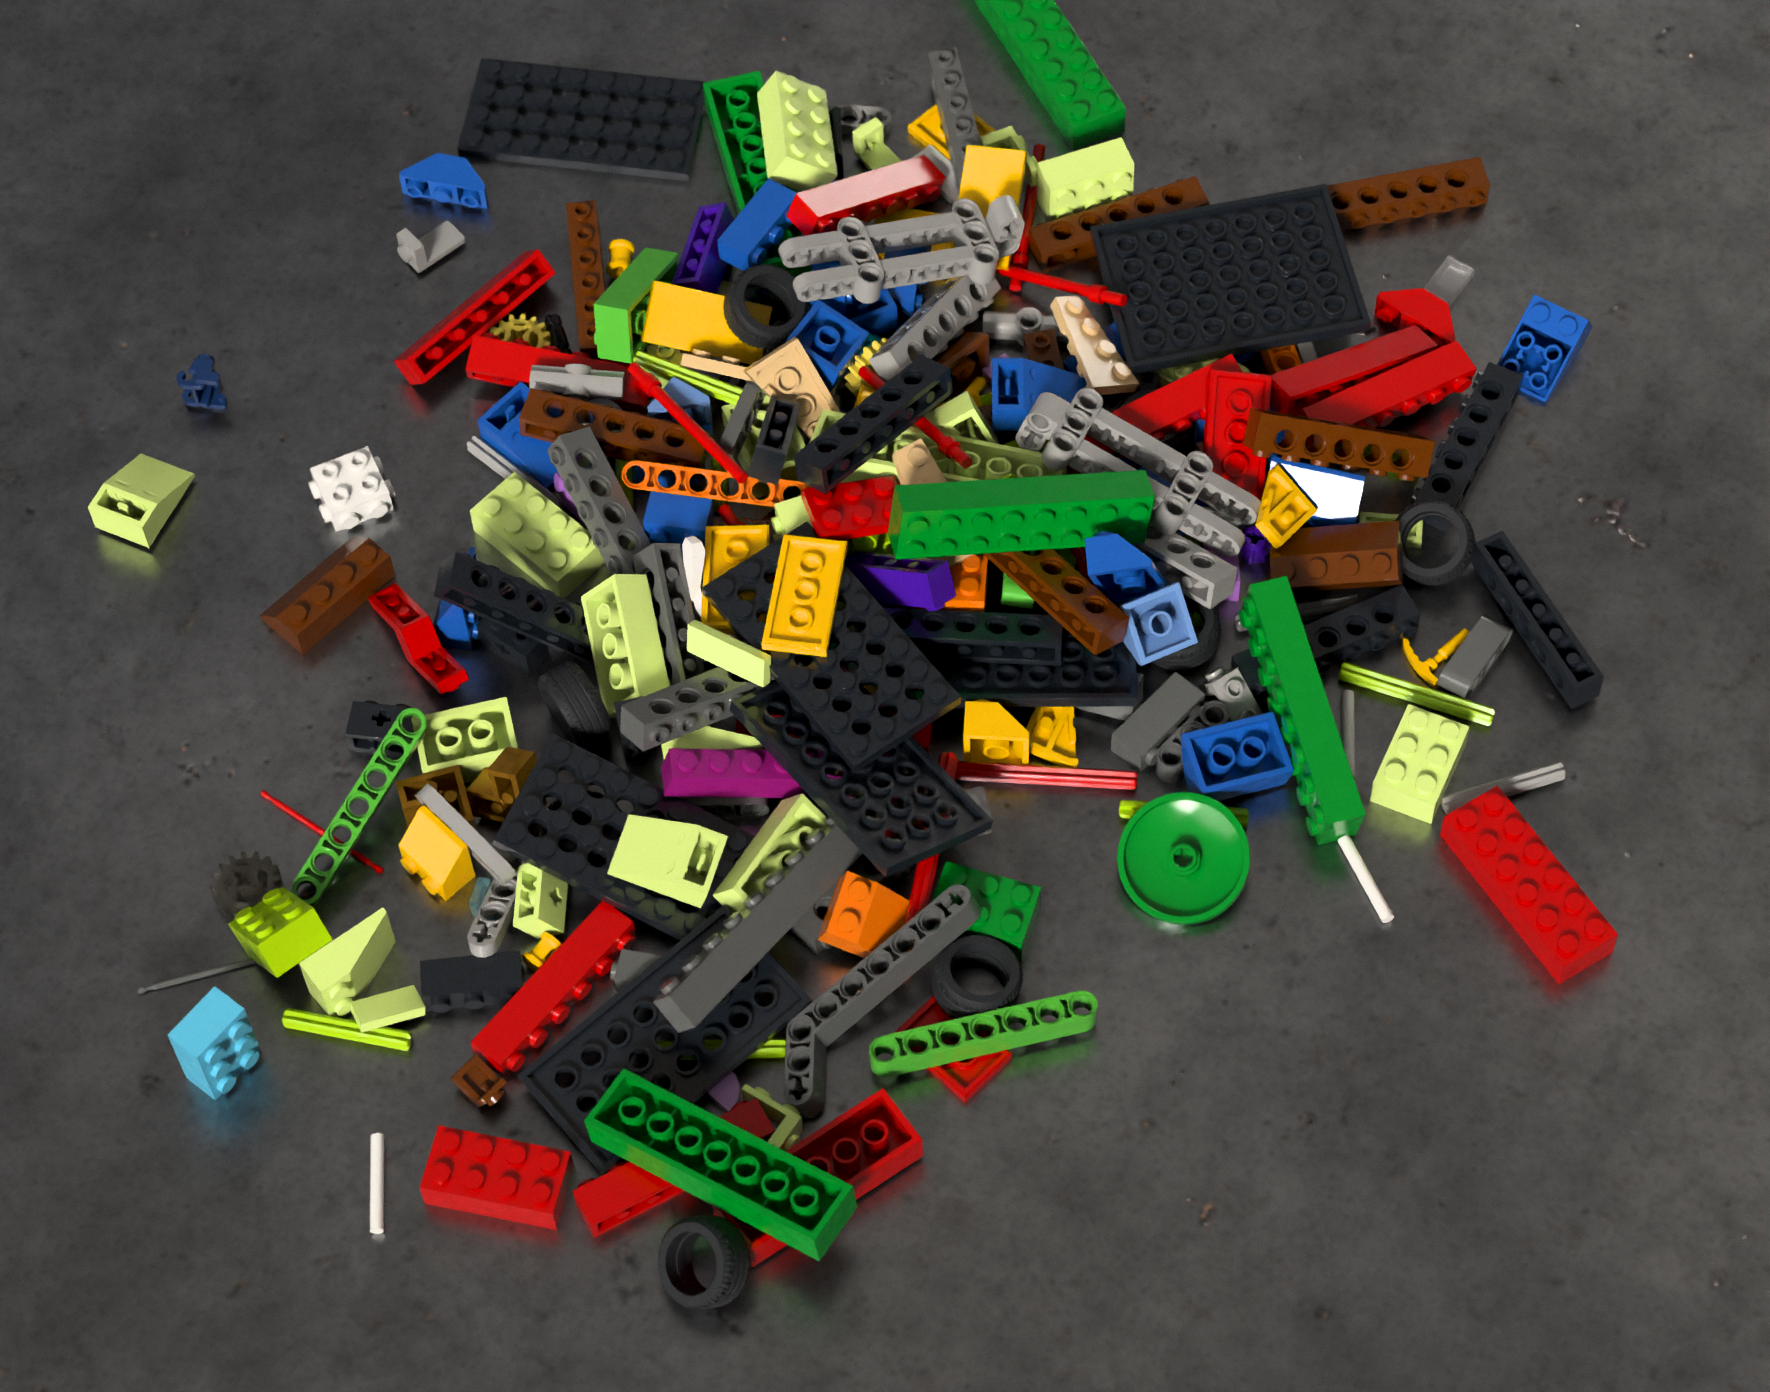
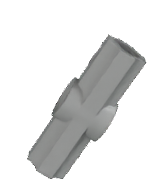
(1013, 325)
(578, 381)

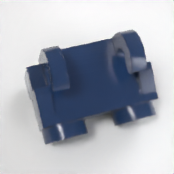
(204, 384)

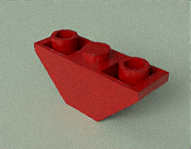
(1417, 308)

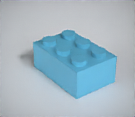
(215, 1043)

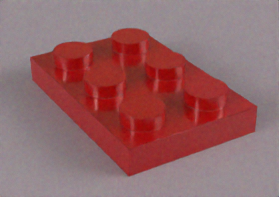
(851, 508)

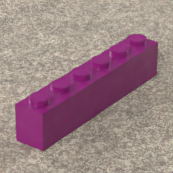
(727, 774)

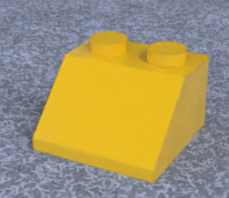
(993, 734)
(436, 855)

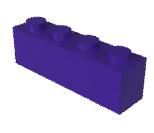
(700, 259)
(903, 581)

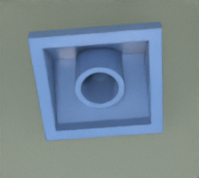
(690, 400)
(1158, 624)

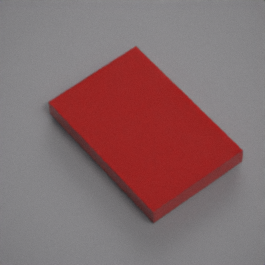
(962, 1076)

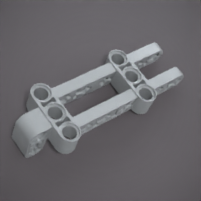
(862, 274)
(1189, 476)

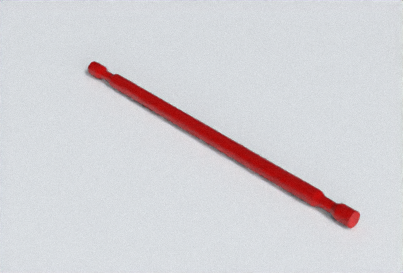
(318, 829)

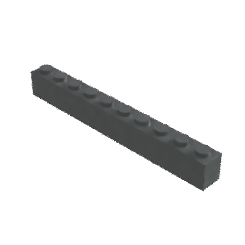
(757, 927)

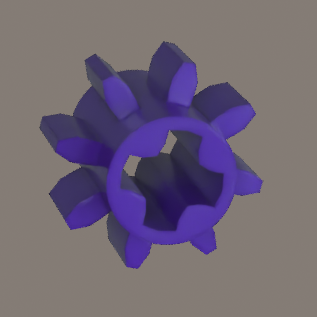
(1255, 546)

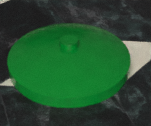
(1183, 858)

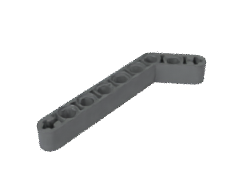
(805, 1089)

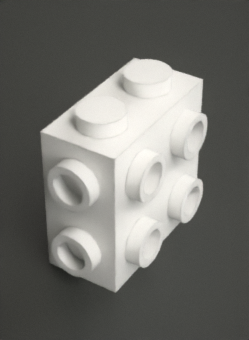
(351, 489)

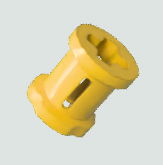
(620, 256)
(541, 952)

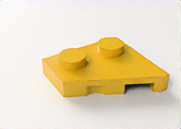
(1282, 508)
(1053, 735)

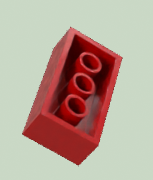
(497, 1177)

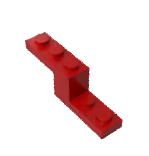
(418, 638)

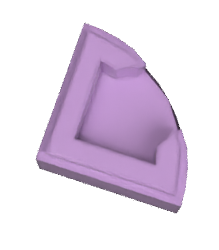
(726, 1092)

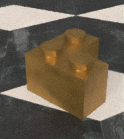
(446, 782)
(500, 784)

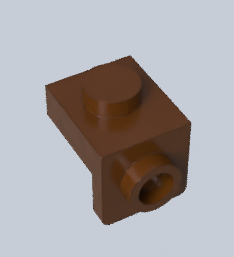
(479, 1082)

